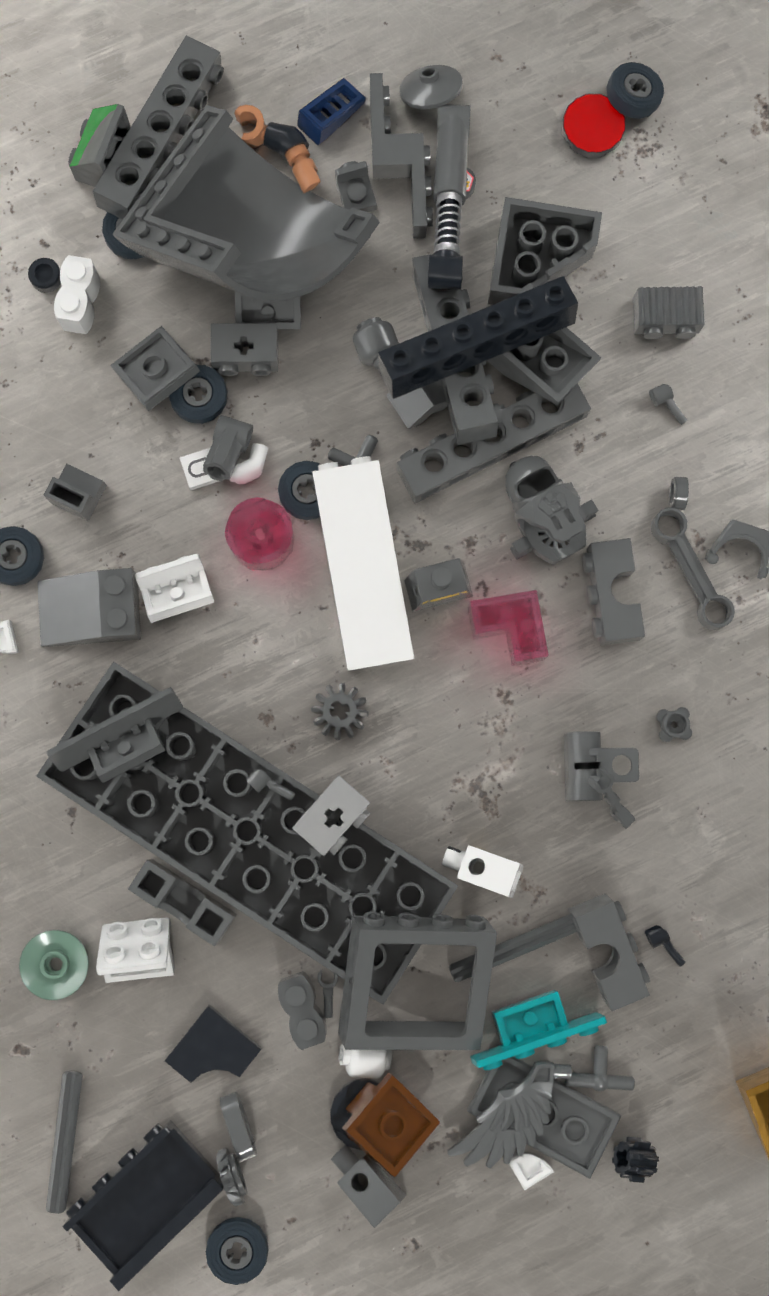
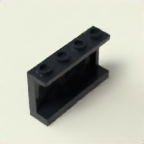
(144, 1202)

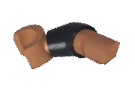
(282, 139)

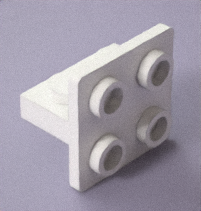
(135, 950)

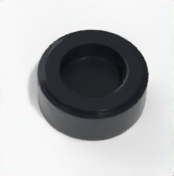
(44, 275)

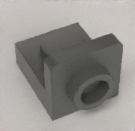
(355, 186)

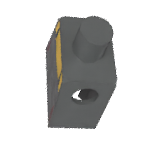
(438, 584)

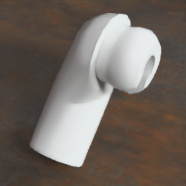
(251, 468)

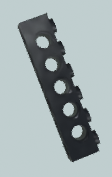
(477, 337)

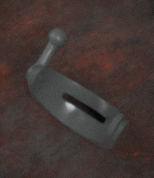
(737, 529)

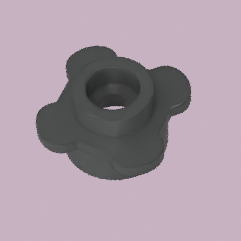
(681, 717)

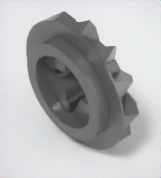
(231, 1176)

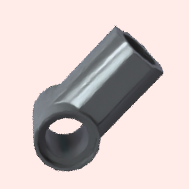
(229, 441)

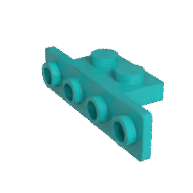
(533, 1025)

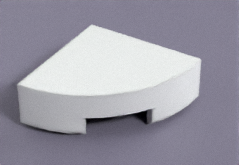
(7, 638)
(530, 1169)

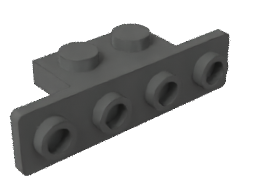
(120, 740)

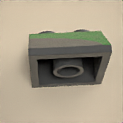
(98, 143)

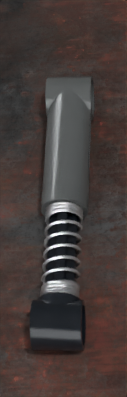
(449, 195)

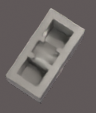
(312, 823)

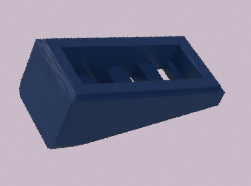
(319, 127)

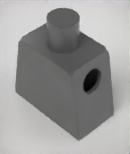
(372, 1200)

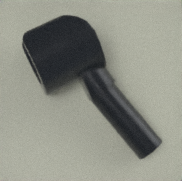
(658, 936)

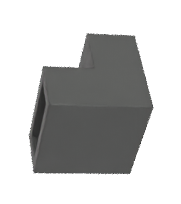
(419, 404)
(75, 492)

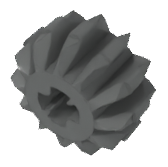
(335, 722)

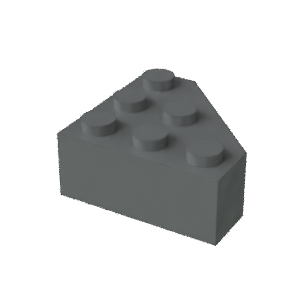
(540, 245)

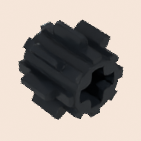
(635, 1159)

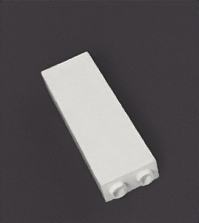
(362, 563)

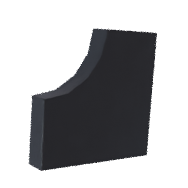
(211, 1046)

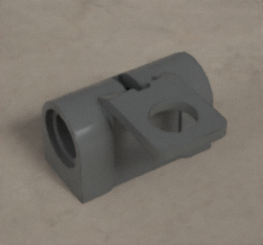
(584, 759)

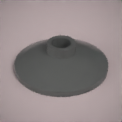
(431, 86)

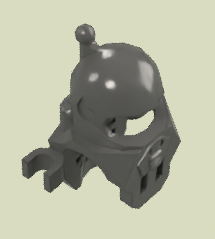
(546, 509)

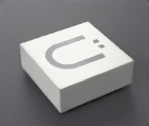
(193, 469)

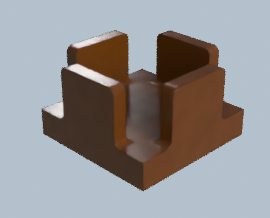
(389, 1123)

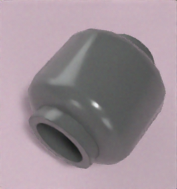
(372, 337)

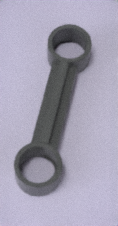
(692, 569)

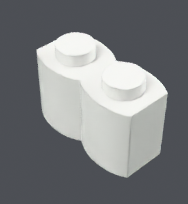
(78, 292)

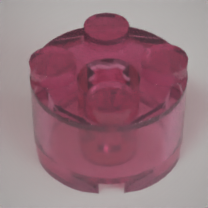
(242, 539)

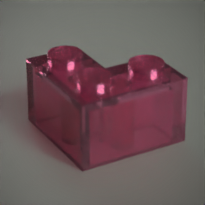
(517, 617)

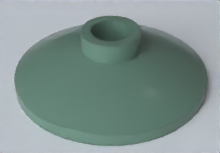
(37, 969)

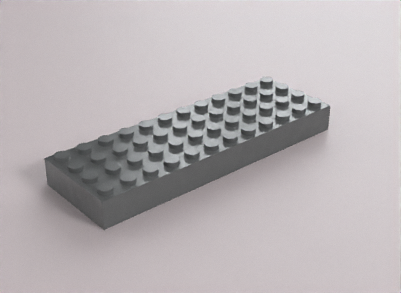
(241, 844)

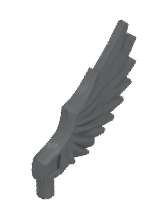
(513, 1117)

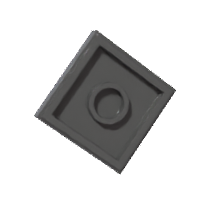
(155, 368)

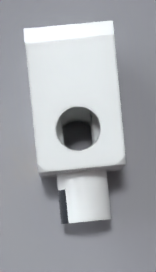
(499, 874)

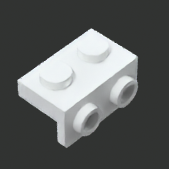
(174, 587)

